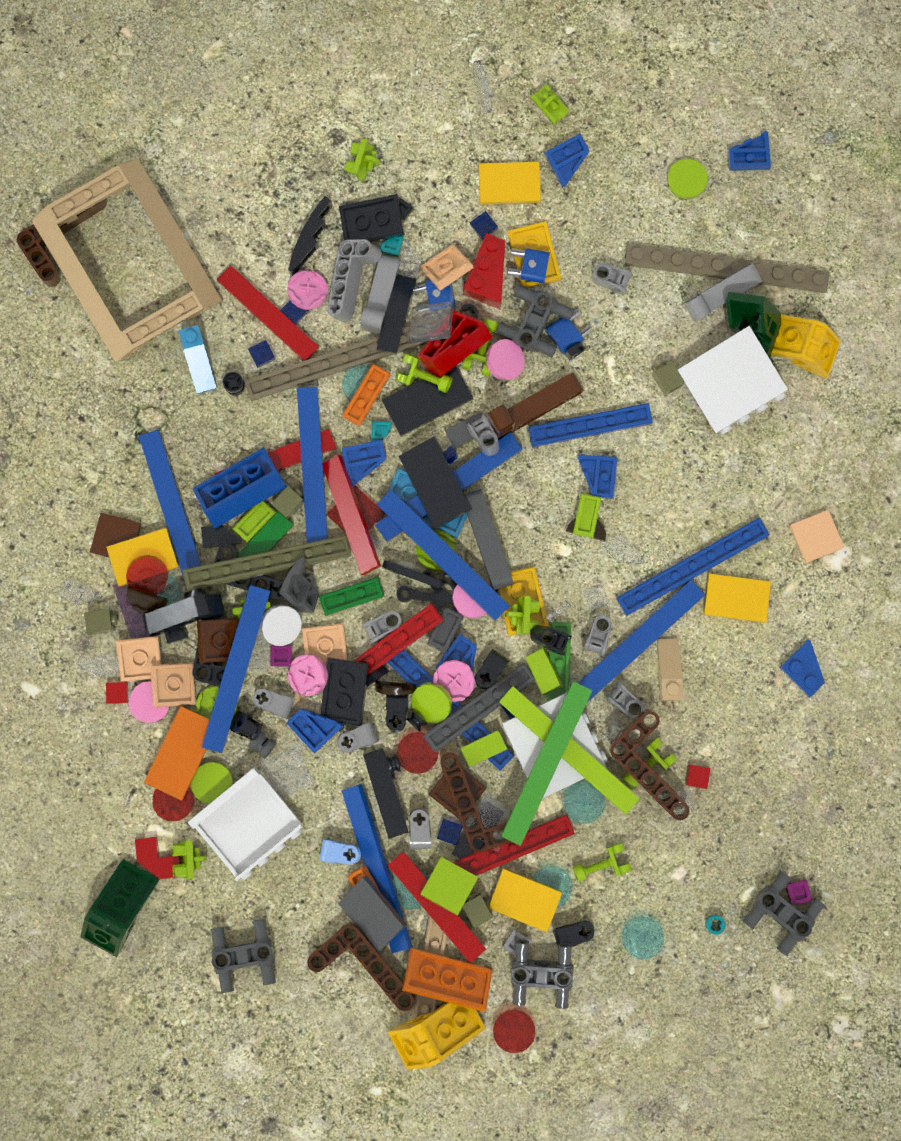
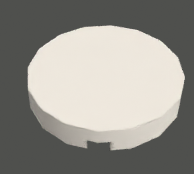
(280, 625)

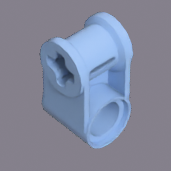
(335, 852)

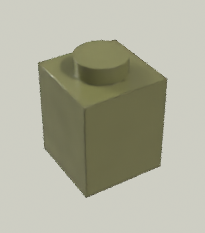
(668, 377)
(288, 502)
(100, 621)
(477, 910)

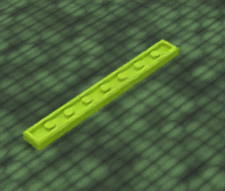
(573, 754)

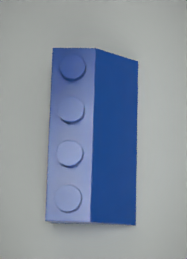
(239, 488)

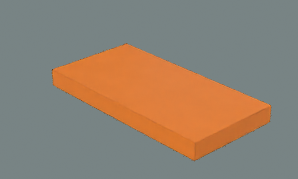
(179, 754)
(447, 979)

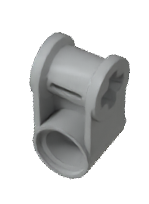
(613, 278)
(482, 432)
(381, 626)
(598, 637)
(624, 700)
(277, 703)
(361, 737)
(419, 833)

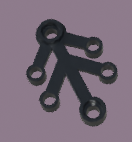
(440, 597)

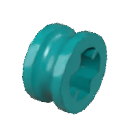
(708, 924)

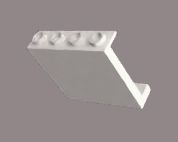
(733, 381)
(528, 745)
(247, 824)

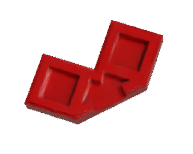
(148, 856)

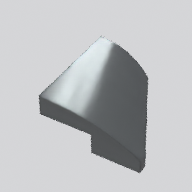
(300, 588)

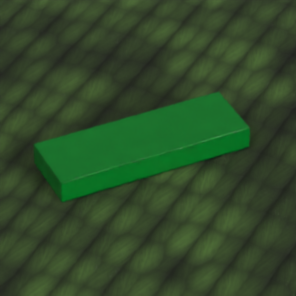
(268, 536)
(351, 596)

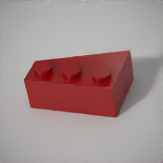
(486, 277)
(465, 338)

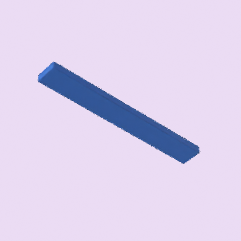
(312, 464)
(466, 476)
(170, 500)
(443, 555)
(692, 566)
(642, 638)
(235, 669)
(415, 674)
(373, 855)

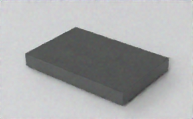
(372, 913)

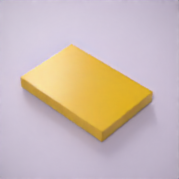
(509, 183)
(538, 238)
(153, 544)
(524, 584)
(737, 598)
(525, 900)

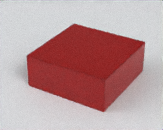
(117, 693)
(698, 776)

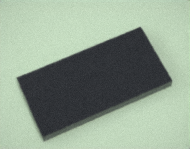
(424, 402)
(435, 482)

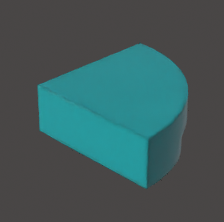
(392, 246)
(380, 430)

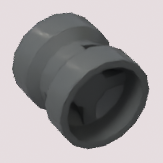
(264, 750)

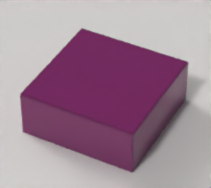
(281, 656)
(798, 892)

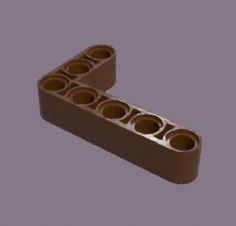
(37, 244)
(512, 419)
(644, 768)
(471, 811)
(366, 961)

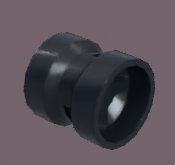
(232, 380)

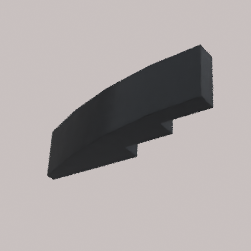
(306, 243)
(396, 314)
(385, 793)

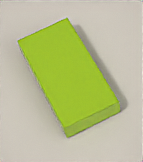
(587, 515)
(254, 521)
(543, 671)
(483, 748)

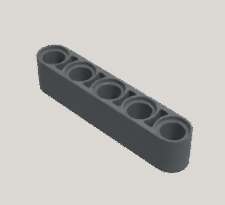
(488, 541)

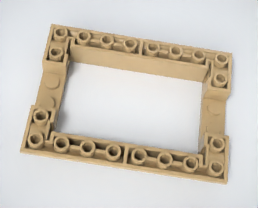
(114, 183)

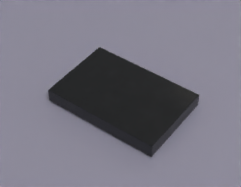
(372, 219)
(345, 691)

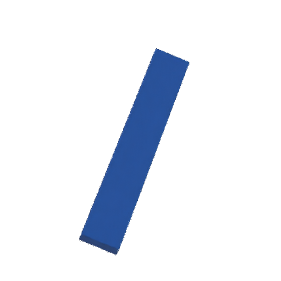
(590, 425)

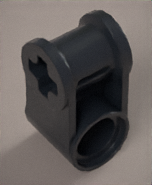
(553, 639)
(493, 667)
(396, 707)
(245, 726)
(570, 933)

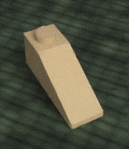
(669, 670)

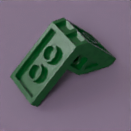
(757, 313)
(117, 907)

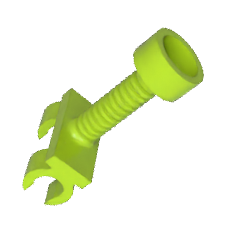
(492, 327)
(443, 382)
(670, 759)
(581, 872)

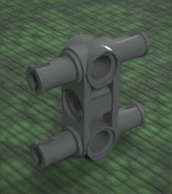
(535, 321)
(784, 913)
(243, 955)
(542, 974)

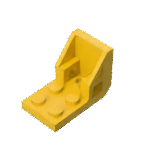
(807, 344)
(435, 1035)

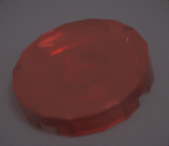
(147, 574)
(416, 754)
(171, 808)
(514, 1031)

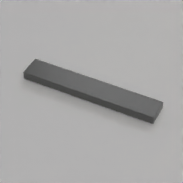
(477, 708)

